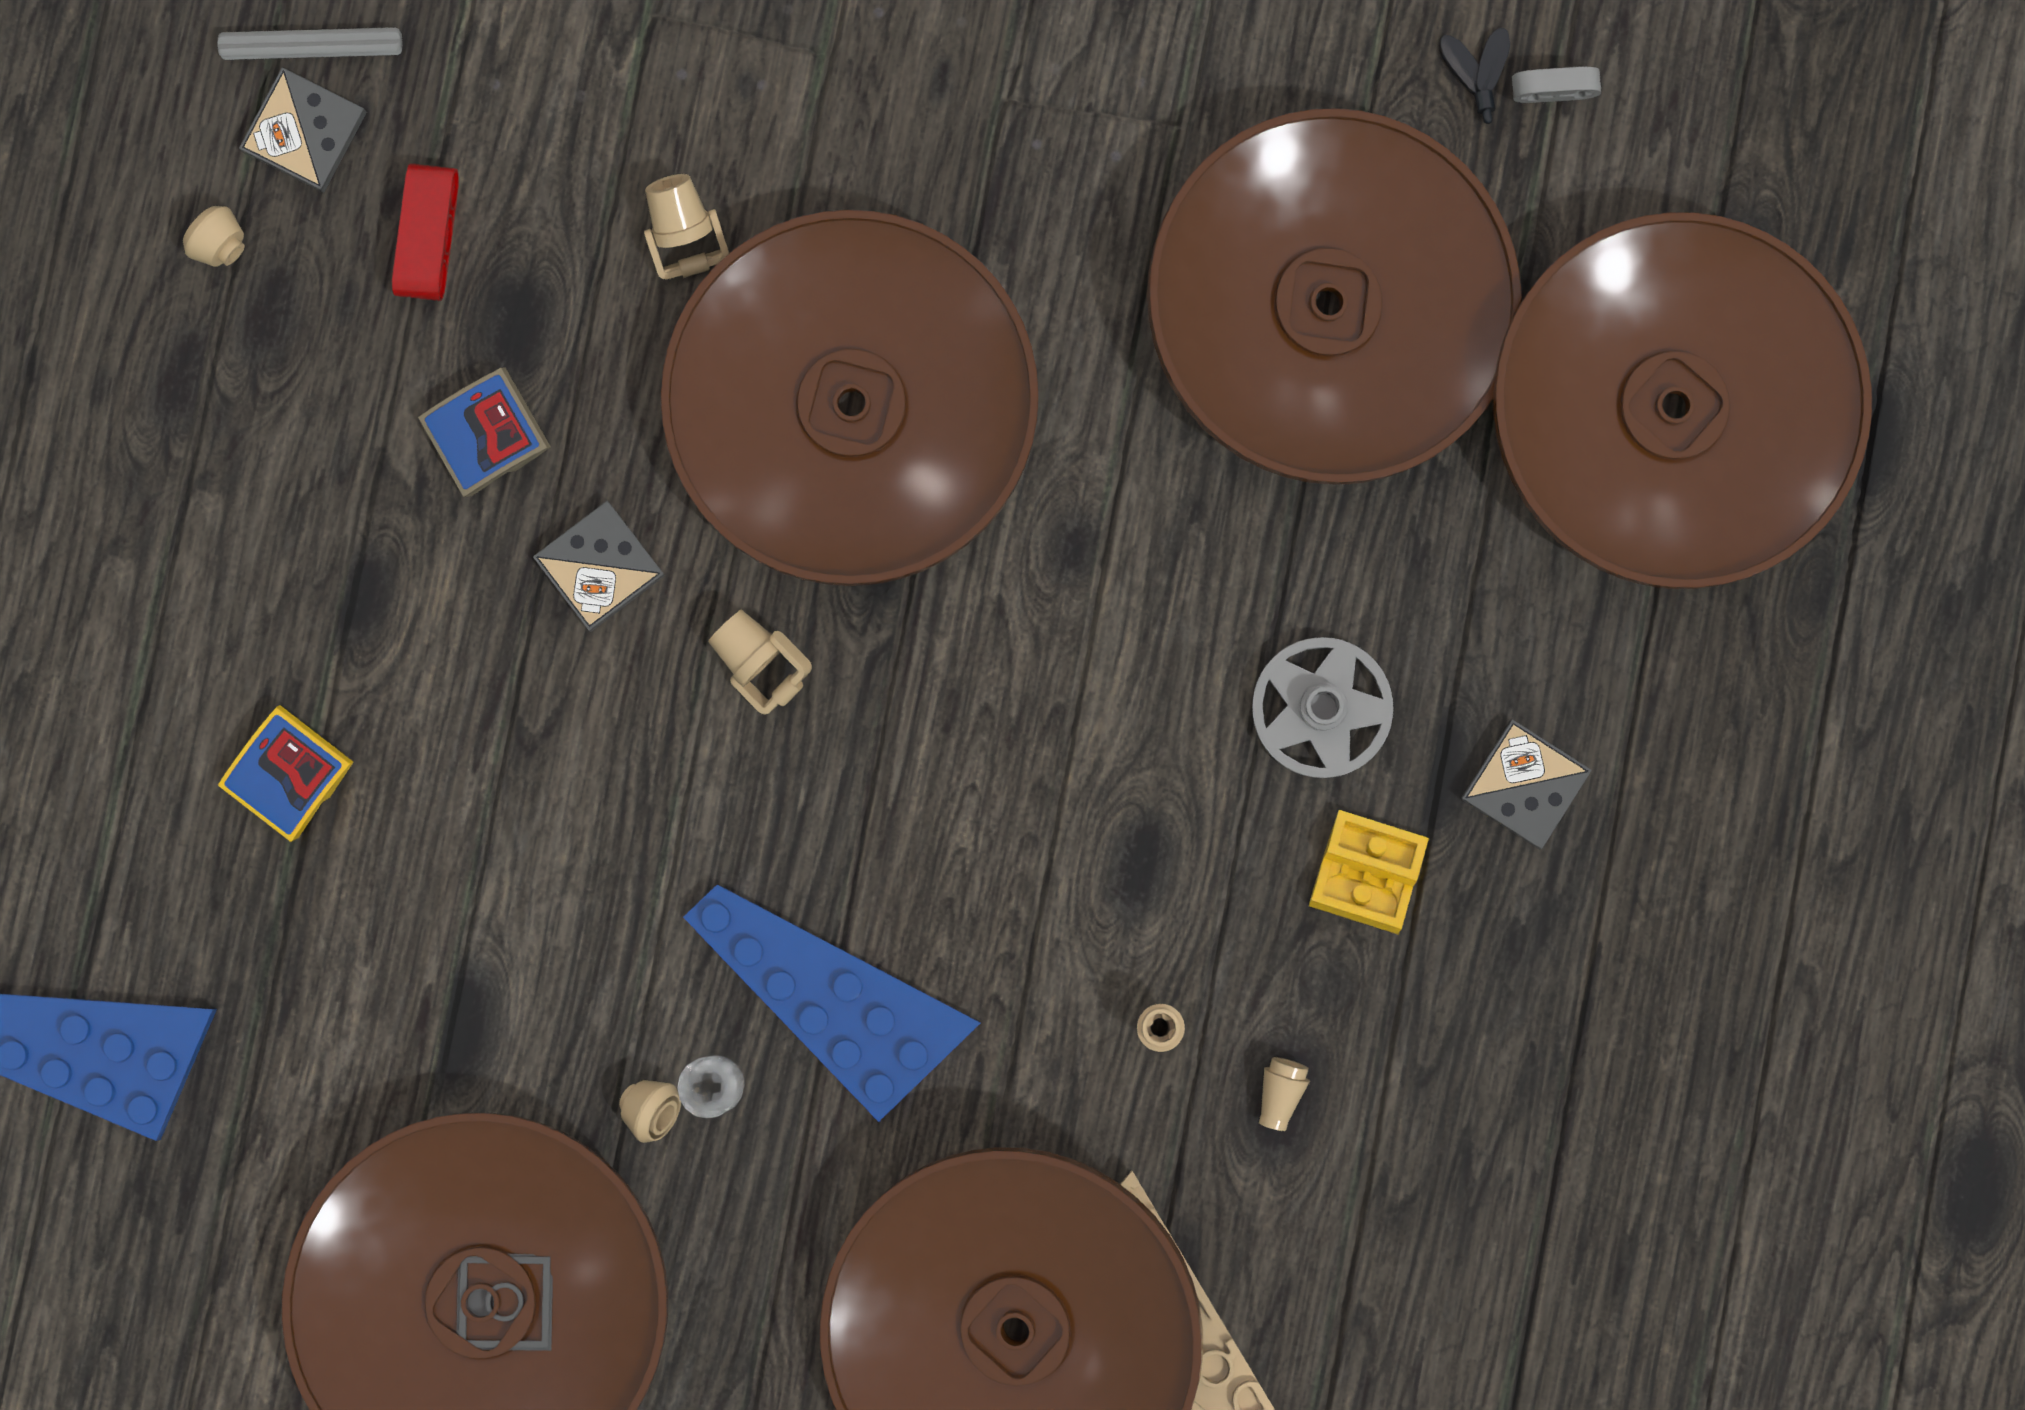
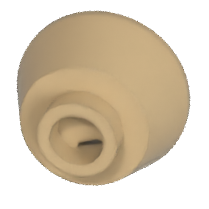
(214, 237)
(650, 1109)

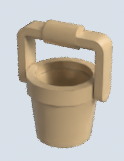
(679, 220)
(748, 650)

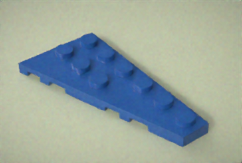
(849, 1014)
(103, 1055)

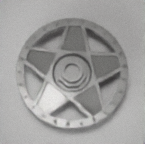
(1322, 707)

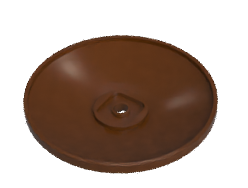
(1347, 211)
(833, 312)
(1766, 383)
(999, 1237)
(381, 1256)

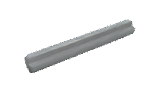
(310, 43)

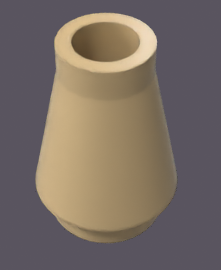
(1175, 1027)
(1282, 1090)

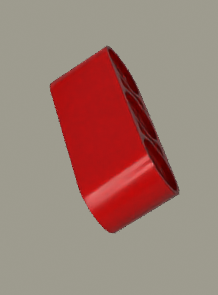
(425, 232)

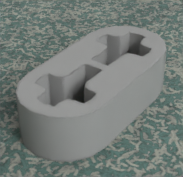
(1556, 84)

